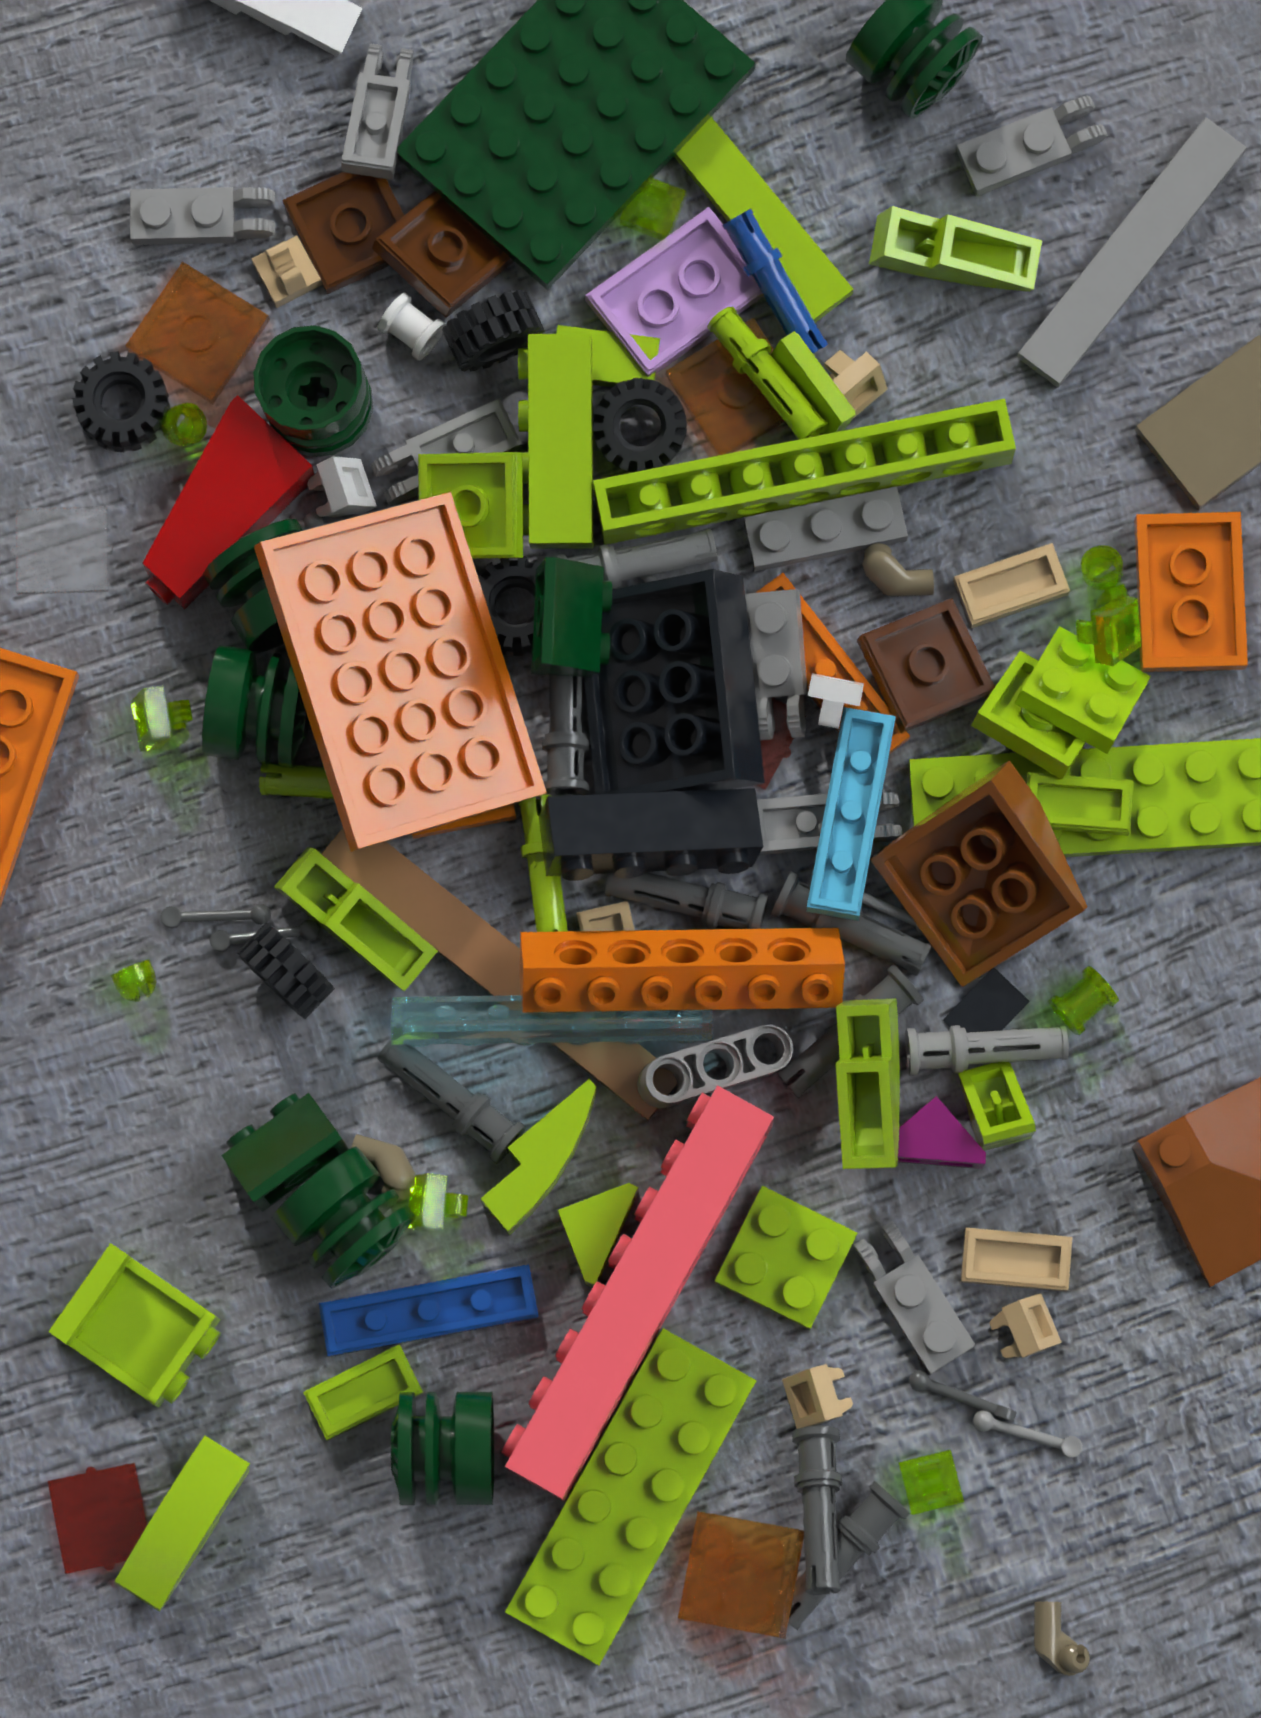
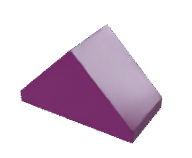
(938, 1139)

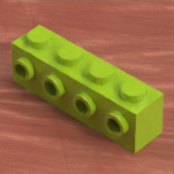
(558, 440)

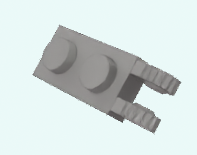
(377, 116)
(1027, 146)
(197, 215)
(478, 431)
(778, 657)
(796, 822)
(916, 1303)

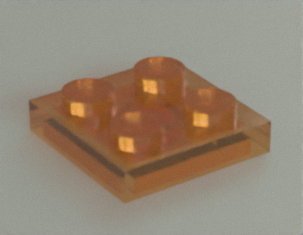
(741, 1574)

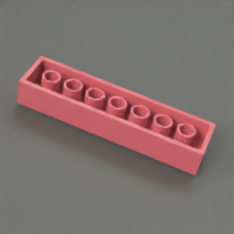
(639, 1293)

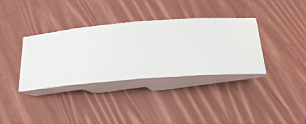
(317, 21)

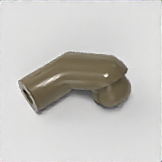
(890, 575)
(391, 1164)
(1053, 1644)

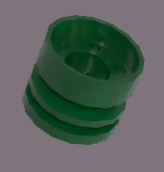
(922, 56)
(299, 367)
(241, 581)
(252, 706)
(344, 1217)
(445, 1448)

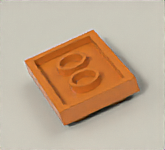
(1191, 591)

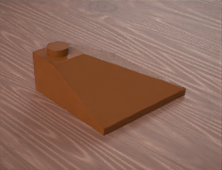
(983, 875)
(1211, 1180)

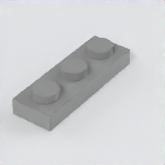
(825, 528)

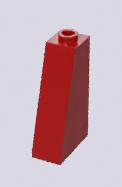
(233, 490)

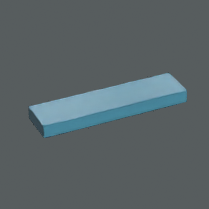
(851, 814)

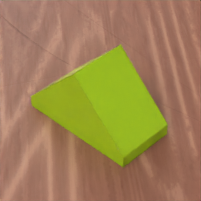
(996, 1105)
(595, 1228)

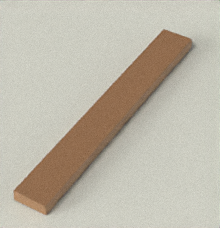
(482, 955)

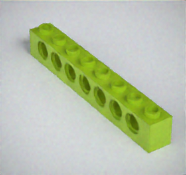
(804, 471)

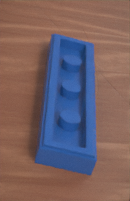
(428, 1310)

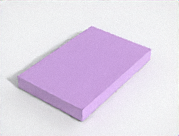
(675, 291)

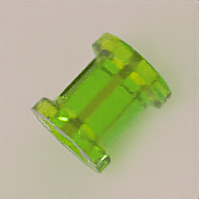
(1083, 1000)

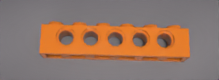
(681, 969)

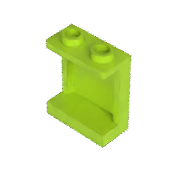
(136, 1327)

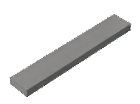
(1131, 252)

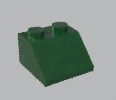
(569, 618)
(283, 1150)

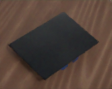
(988, 1005)

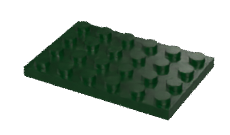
(572, 121)

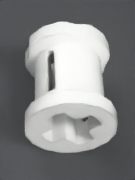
(411, 326)

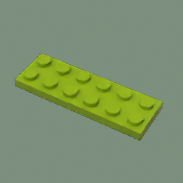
(630, 1496)

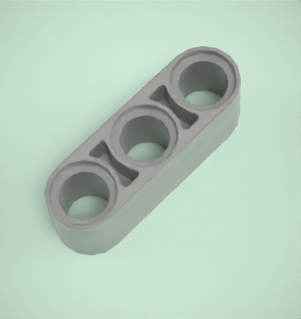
(739, 1059)

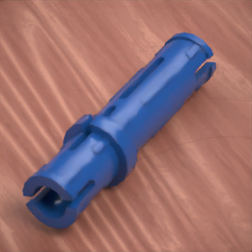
(772, 279)

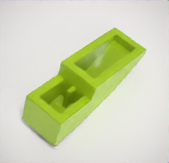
(954, 250)
(355, 918)
(868, 1083)
(542, 1159)
(182, 1523)

